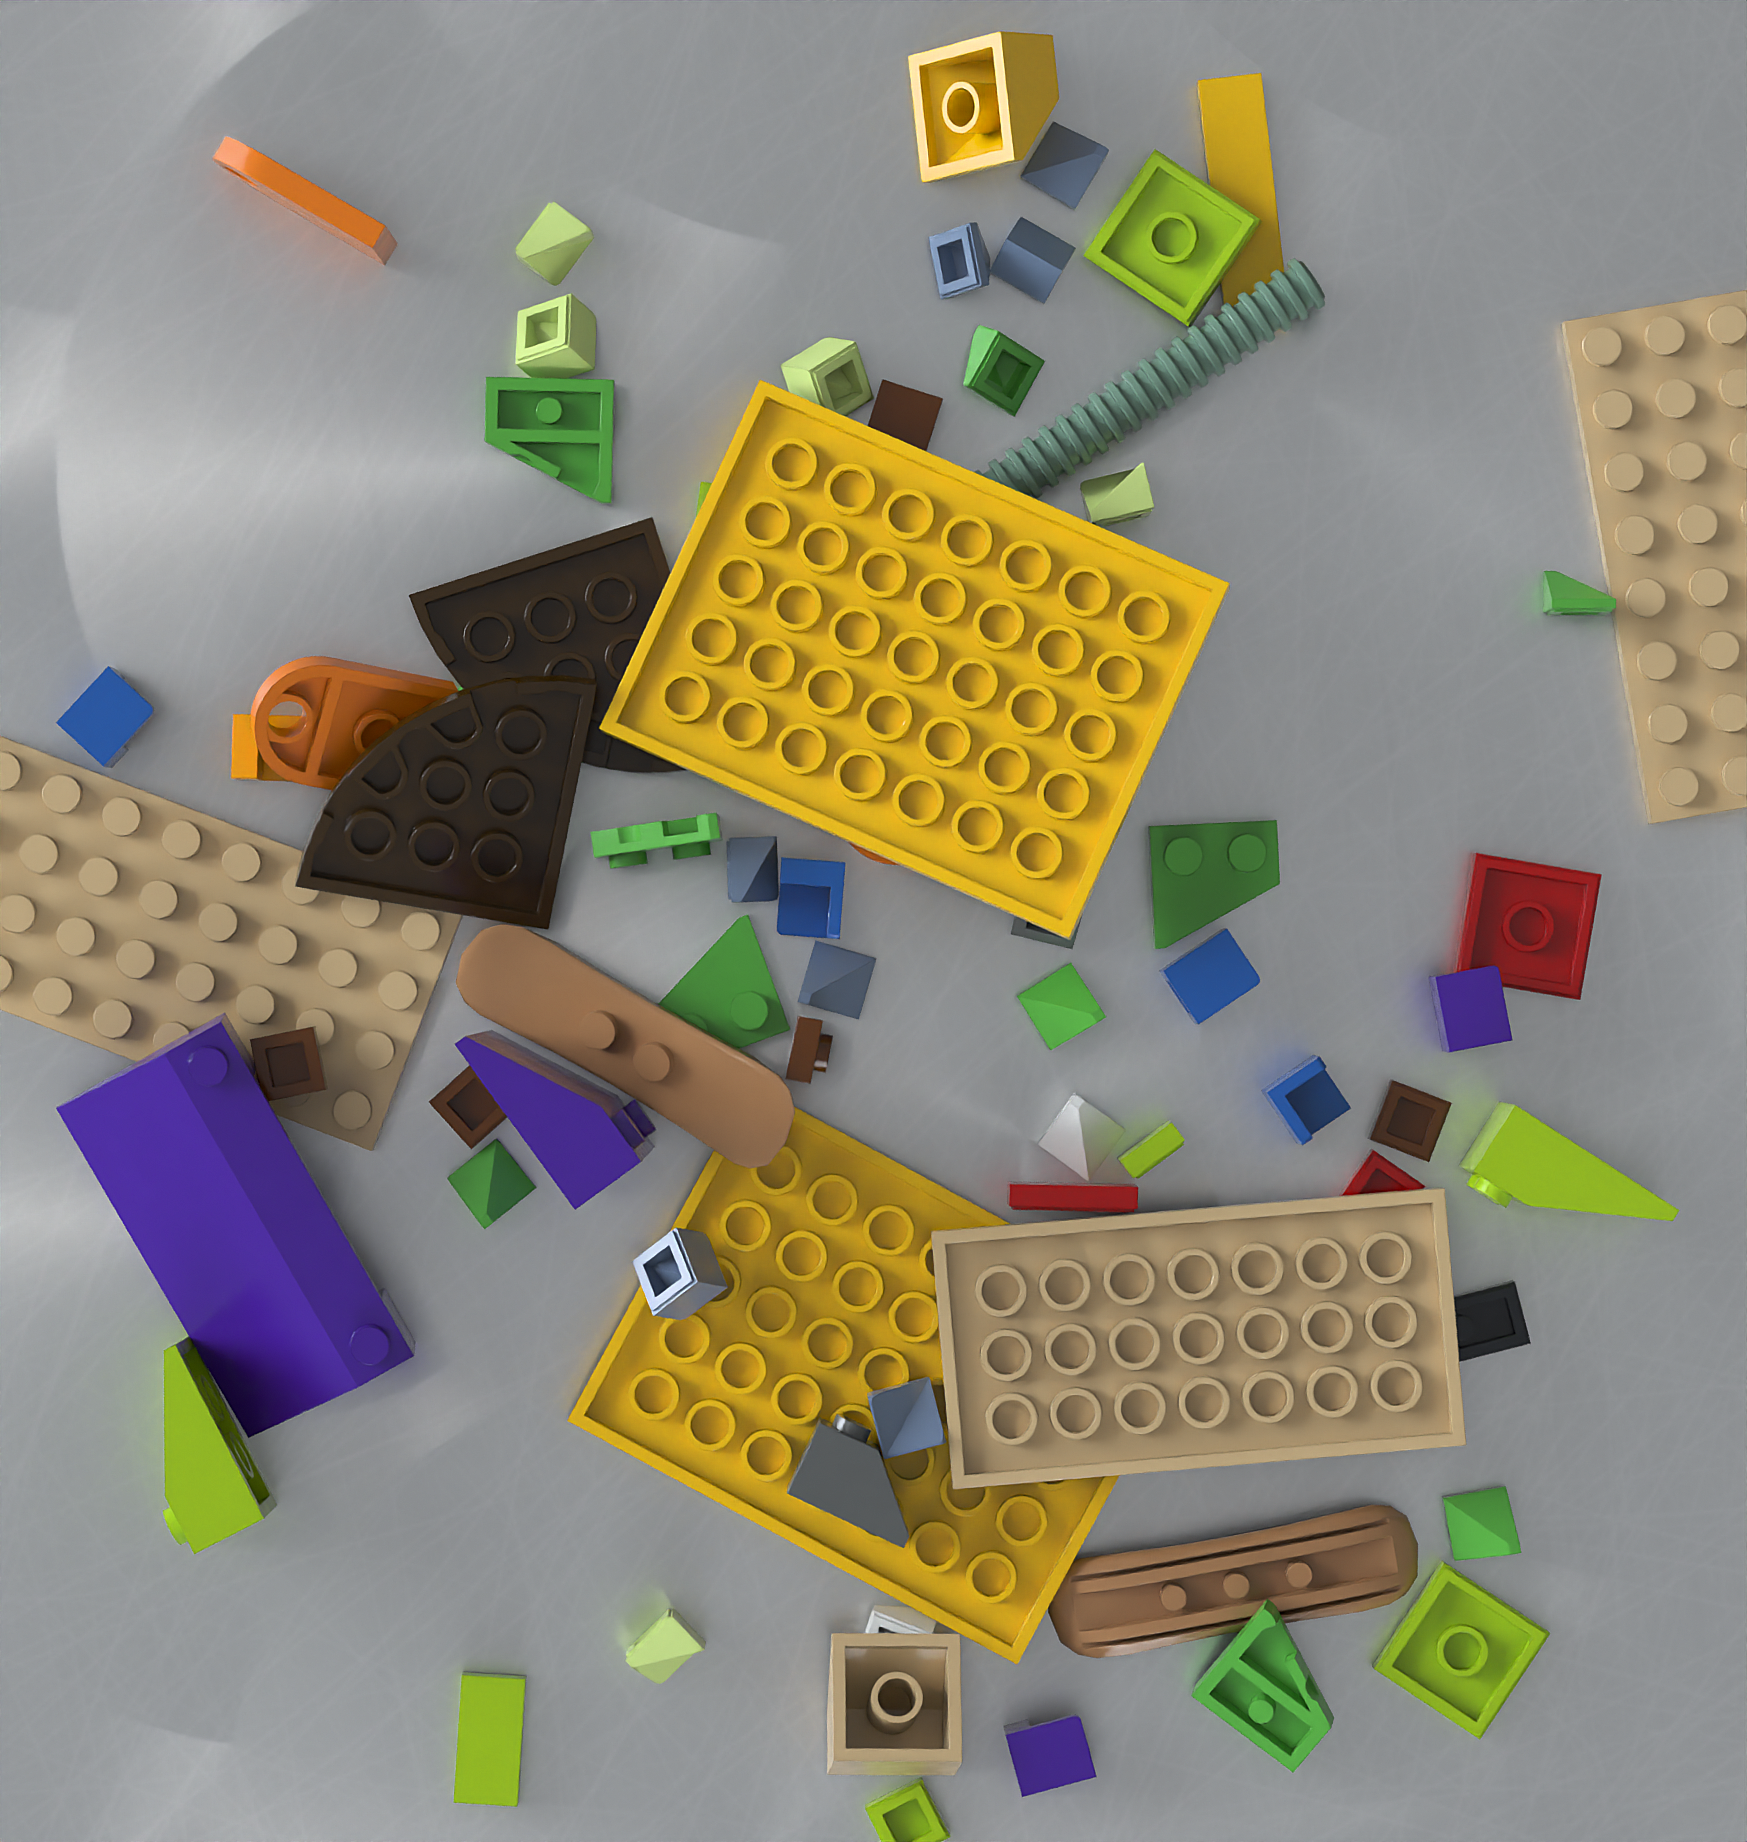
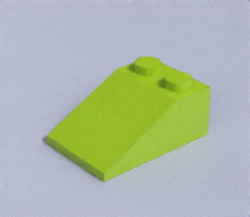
(1539, 1167)
(207, 1464)

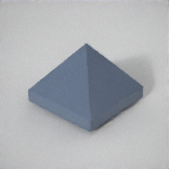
(960, 260)

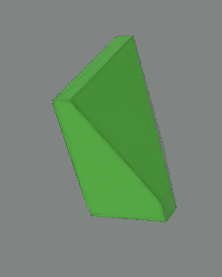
(1000, 369)
(1570, 597)
(1061, 1006)
(491, 1183)
(1481, 1524)

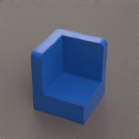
(106, 717)
(810, 898)
(1210, 976)
(1306, 1099)

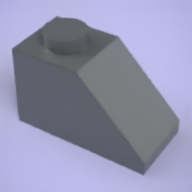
(849, 1479)

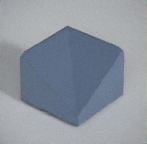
(752, 869)
(679, 1274)
(906, 1417)

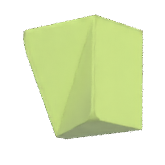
(554, 244)
(556, 339)
(829, 375)
(1117, 497)
(664, 1647)

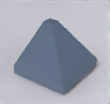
(1065, 164)
(836, 980)

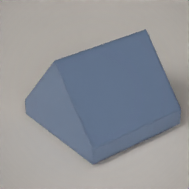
(1032, 260)

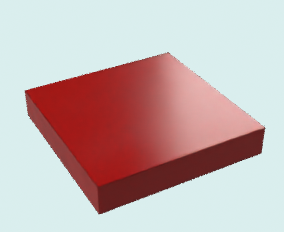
(1528, 924)

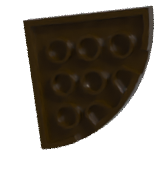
(556, 615)
(460, 804)

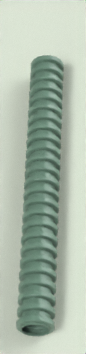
(1159, 381)

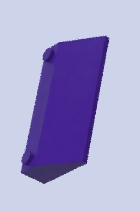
(568, 1122)
(236, 1228)

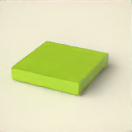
(1172, 238)
(1461, 1649)

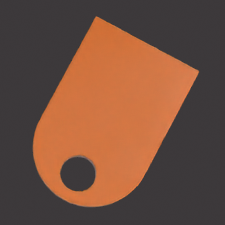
(306, 199)
(341, 716)

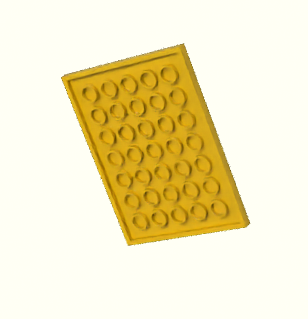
(915, 658)
(818, 1310)

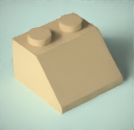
(894, 1704)

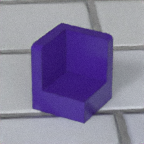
(1470, 1008)
(1049, 1754)

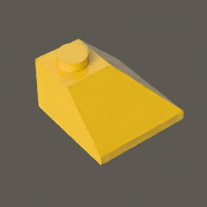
(981, 101)

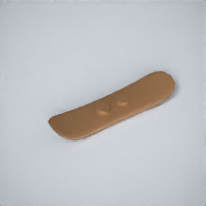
(628, 1041)
(1217, 1585)

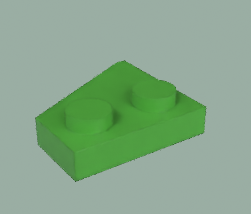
(556, 428)
(629, 844)
(1207, 872)
(731, 990)
(1267, 1690)

